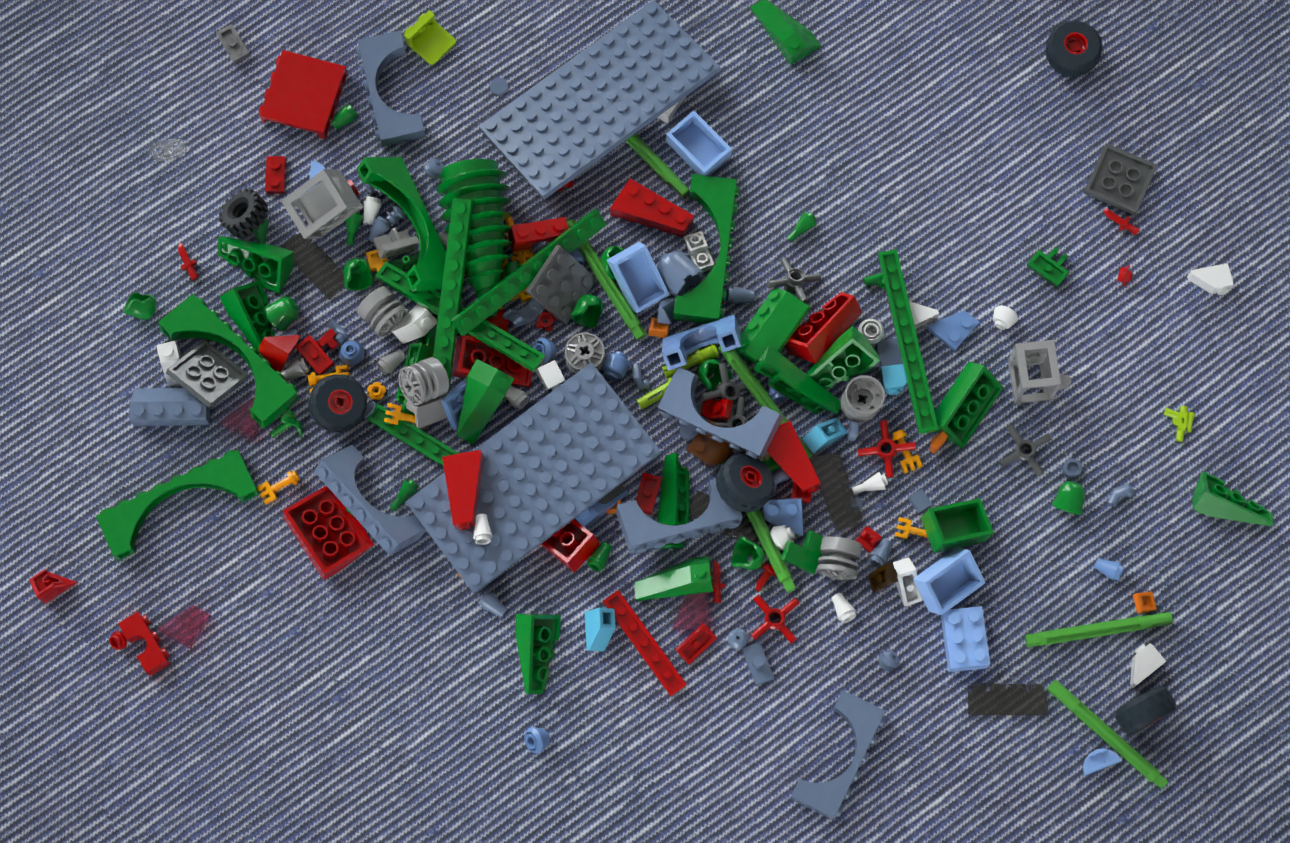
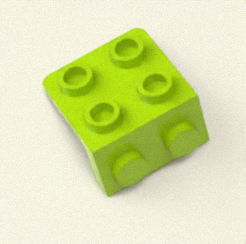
(429, 38)

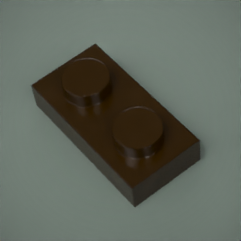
(883, 577)

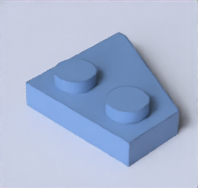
(954, 329)
(453, 404)
(785, 512)

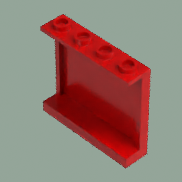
(303, 93)

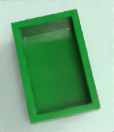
(957, 525)

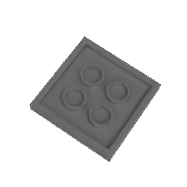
(1120, 179)
(560, 284)
(207, 373)

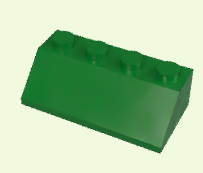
(772, 325)
(967, 403)

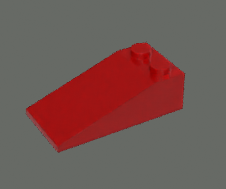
(470, 348)
(571, 545)

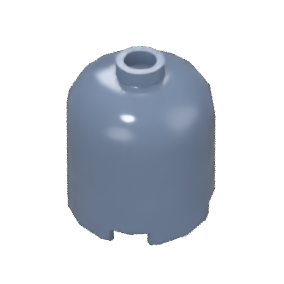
(679, 272)

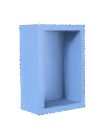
(698, 145)
(638, 277)
(949, 581)
(965, 639)

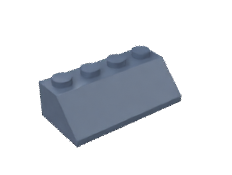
(167, 408)

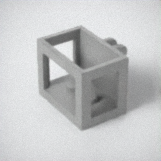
(324, 205)
(1036, 353)

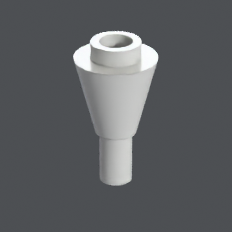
(875, 483)

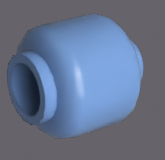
(615, 366)

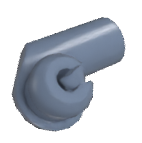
(341, 335)
(637, 377)
(779, 476)
(1123, 490)

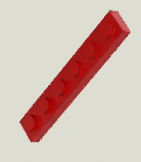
(645, 644)

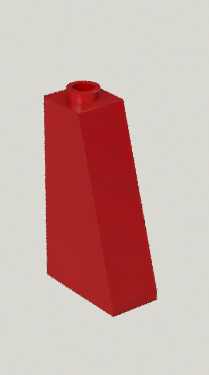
(792, 458)
(463, 486)

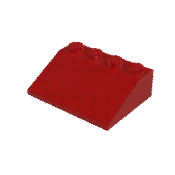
(327, 532)

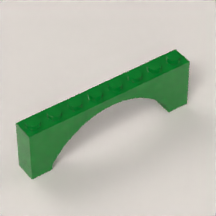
(394, 180)
(705, 300)
(195, 320)
(124, 521)

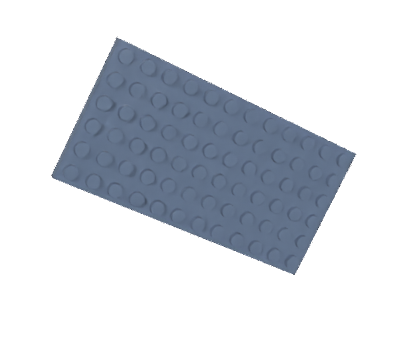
(599, 99)
(540, 475)

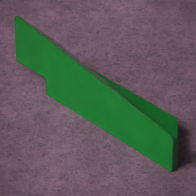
(417, 352)
(795, 383)
(674, 496)

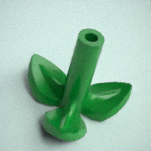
(405, 263)
(289, 419)

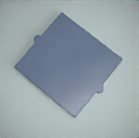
(889, 352)

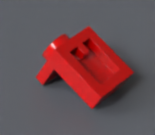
(717, 409)

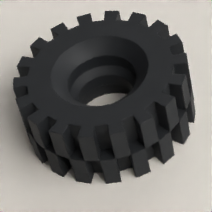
(243, 213)

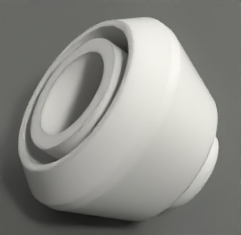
(1004, 317)
(871, 330)
(781, 535)

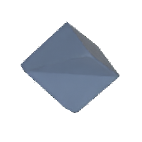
(666, 310)

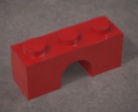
(527, 234)
(154, 657)

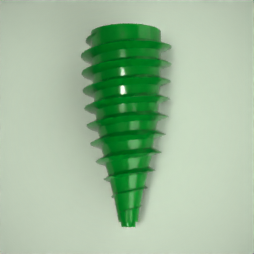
(479, 182)

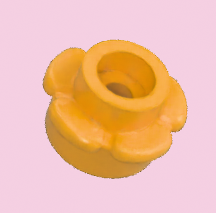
(376, 386)

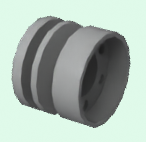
(382, 311)
(581, 343)
(423, 381)
(866, 389)
(838, 558)

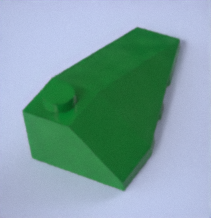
(788, 34)
(261, 261)
(246, 309)
(844, 359)
(482, 396)
(1220, 502)
(681, 579)
(535, 645)

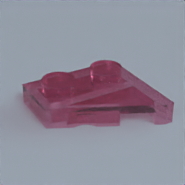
(241, 421)
(693, 612)
(186, 626)

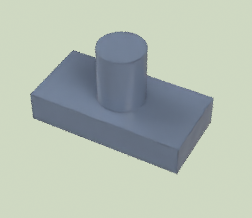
(757, 663)

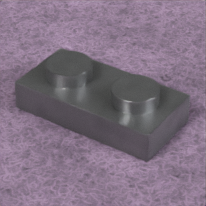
(233, 44)

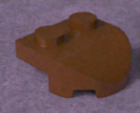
(708, 450)

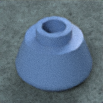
(546, 347)
(351, 357)
(536, 739)

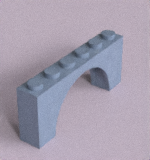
(376, 55)
(752, 436)
(389, 531)
(644, 533)
(827, 796)

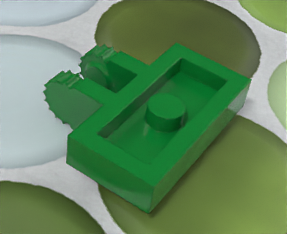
(1048, 268)

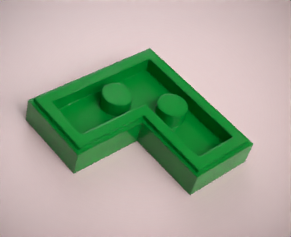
(804, 557)

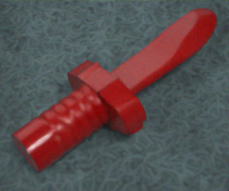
(1124, 223)
(188, 265)
(762, 580)
(717, 586)

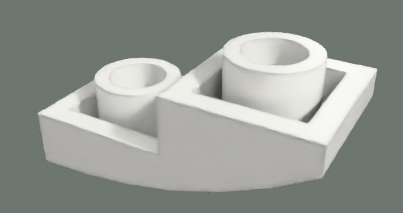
(699, 251)

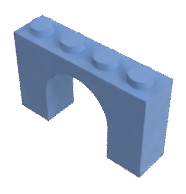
(680, 345)

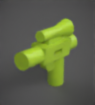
(1182, 420)

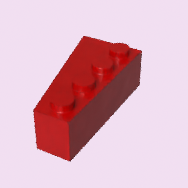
(646, 207)
(823, 328)

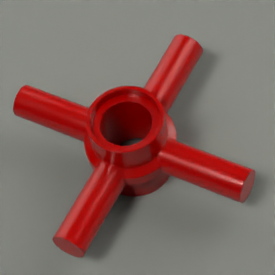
(886, 456)
(775, 626)

